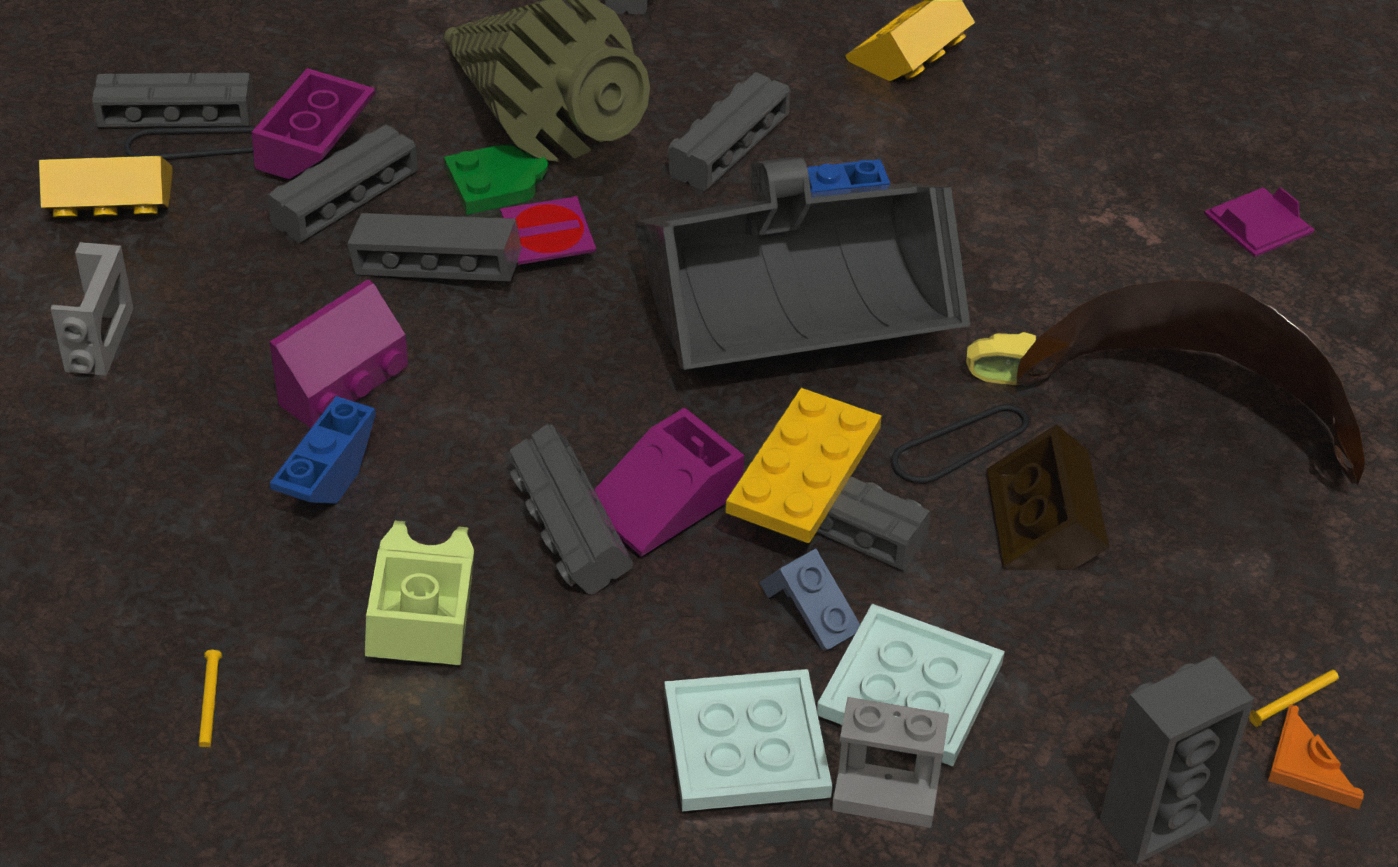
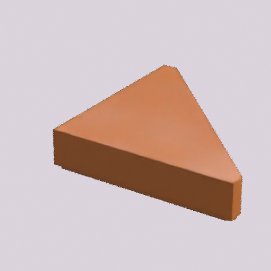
(1309, 764)

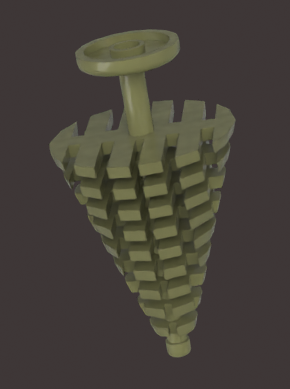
(553, 69)

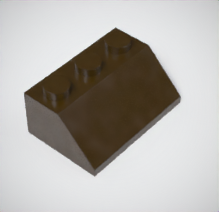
(1047, 504)

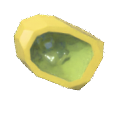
(998, 357)

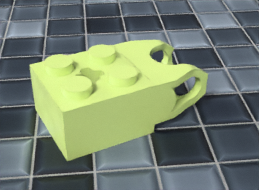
(419, 598)

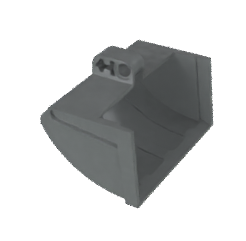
(804, 268)

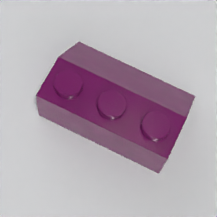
(307, 122)
(337, 353)

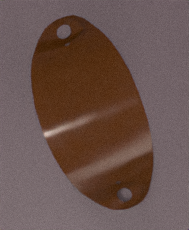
(1209, 320)

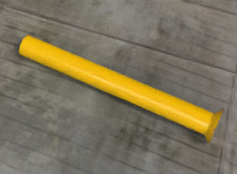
(209, 694)
(1293, 697)

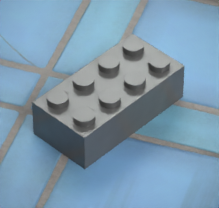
(1175, 758)

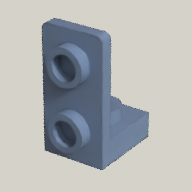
(816, 598)

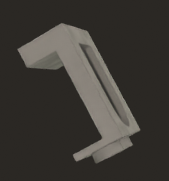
(106, 296)
(882, 790)

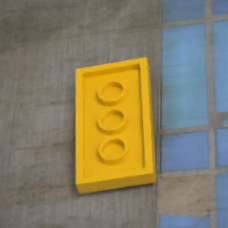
(803, 465)

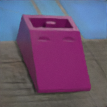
(669, 481)

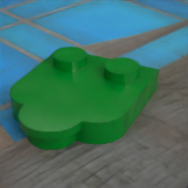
(494, 177)

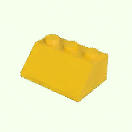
(912, 39)
(105, 185)

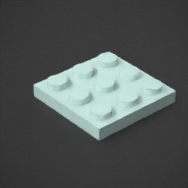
(914, 667)
(746, 740)

